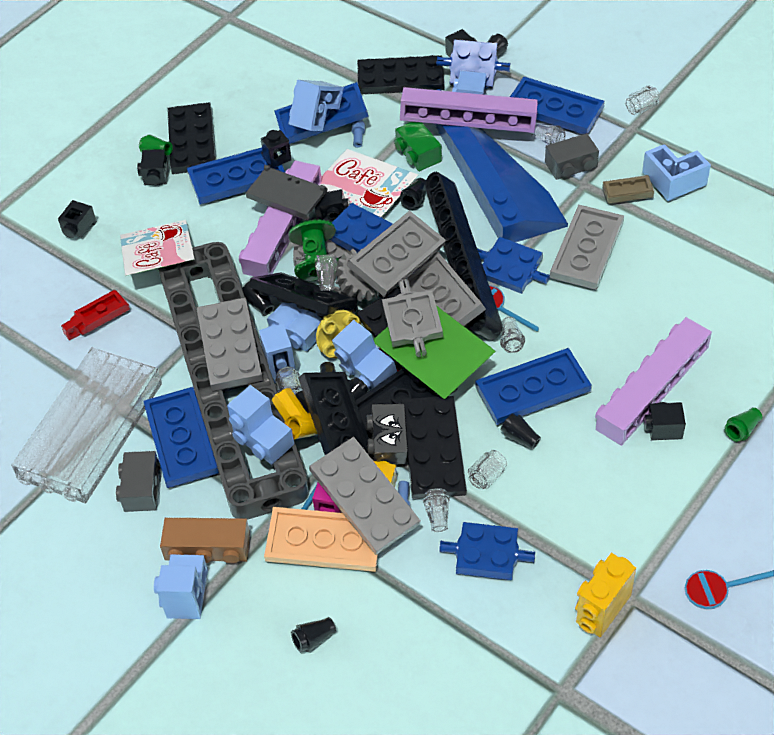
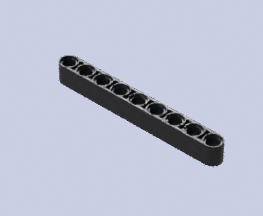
(462, 250)

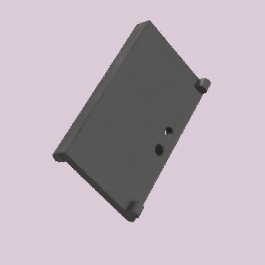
(286, 192)

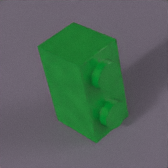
(418, 145)

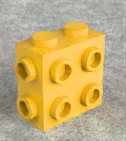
(604, 594)

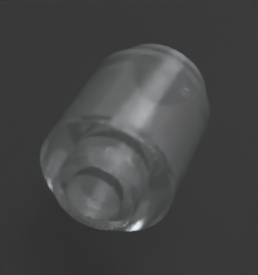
(642, 100)
(288, 378)
(487, 469)

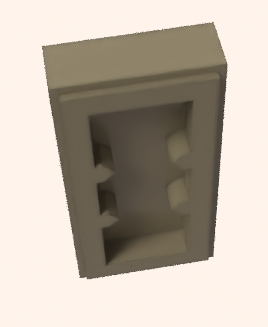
(628, 189)

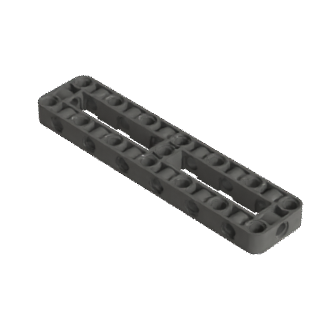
(260, 493)

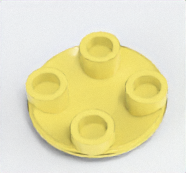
(330, 328)

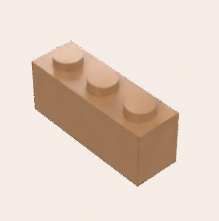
(213, 537)

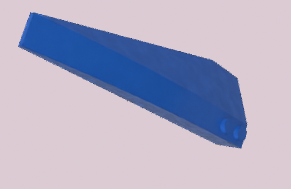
(505, 191)

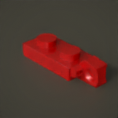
(95, 314)

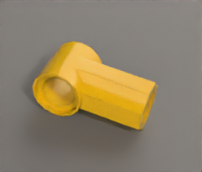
(294, 414)

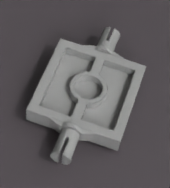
(412, 318)

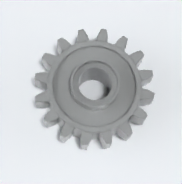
(352, 283)

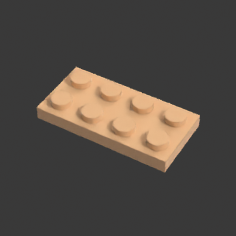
(317, 540)

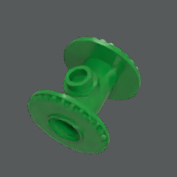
(312, 236)

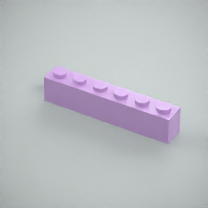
(468, 110)
(271, 235)
(652, 380)

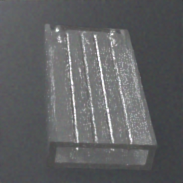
(87, 425)

